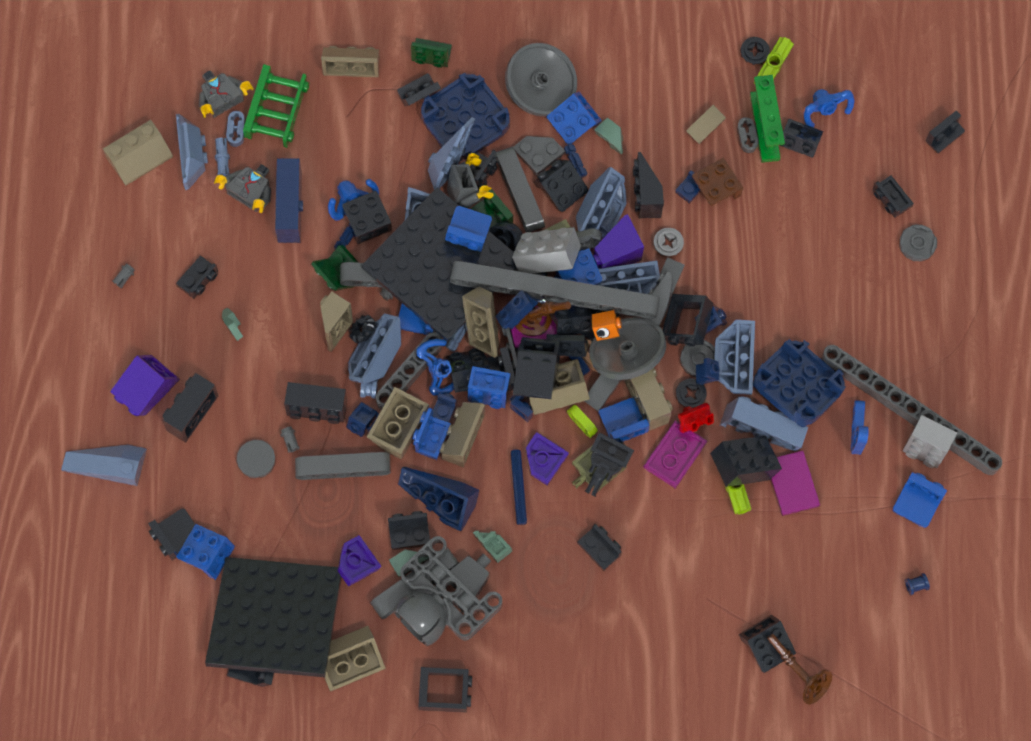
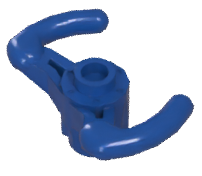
(827, 104)
(347, 192)
(437, 367)

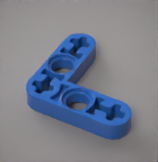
(859, 432)

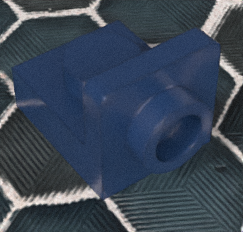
(688, 188)
(716, 319)
(707, 371)
(444, 407)
(523, 409)
(360, 419)

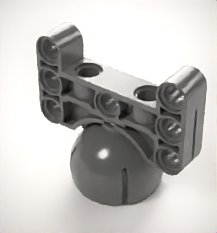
(426, 612)

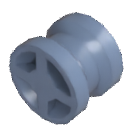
(369, 389)

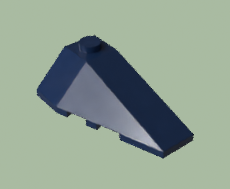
(446, 497)

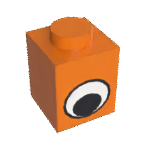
(606, 325)

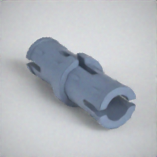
(222, 156)

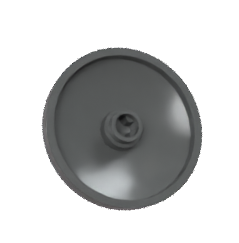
(540, 78)
(631, 354)

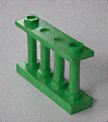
(257, 110)
(767, 118)

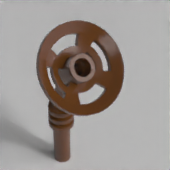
(534, 317)
(812, 683)

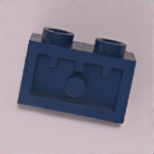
(516, 310)

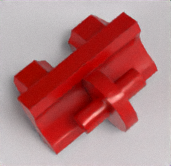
(694, 417)

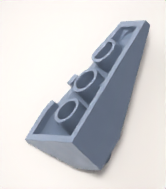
(448, 155)
(111, 463)

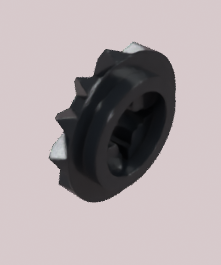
(761, 46)
(368, 326)
(690, 384)

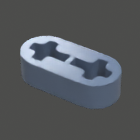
(239, 129)

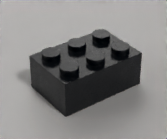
(315, 402)
(190, 407)
(745, 461)

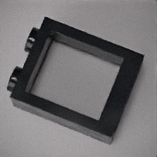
(685, 301)
(445, 707)

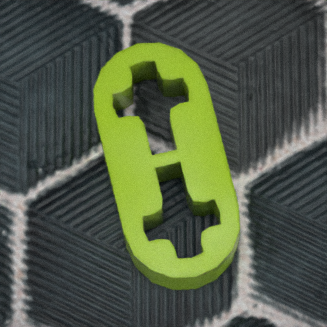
(582, 421)

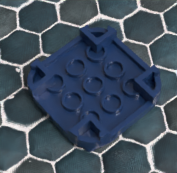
(458, 103)
(799, 383)

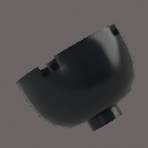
(507, 233)

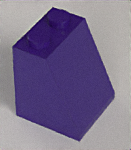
(619, 246)
(143, 384)

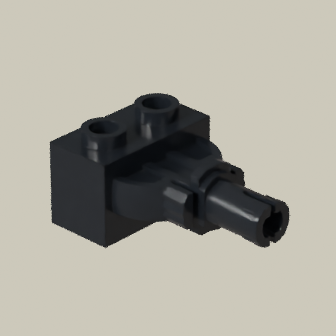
(608, 458)

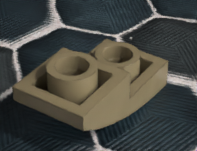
(706, 124)

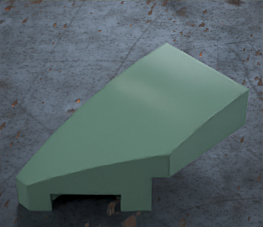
(611, 133)
(232, 323)
(493, 544)
(402, 558)

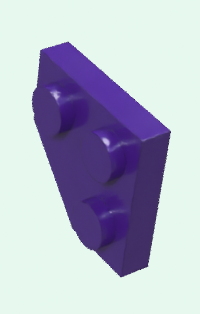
(544, 458)
(356, 561)

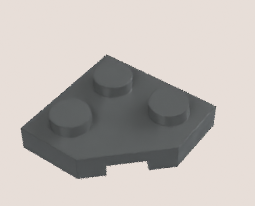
(538, 152)

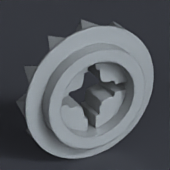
(670, 234)

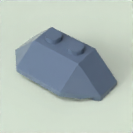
(191, 151)
(603, 203)
(631, 277)
(376, 354)
(736, 356)

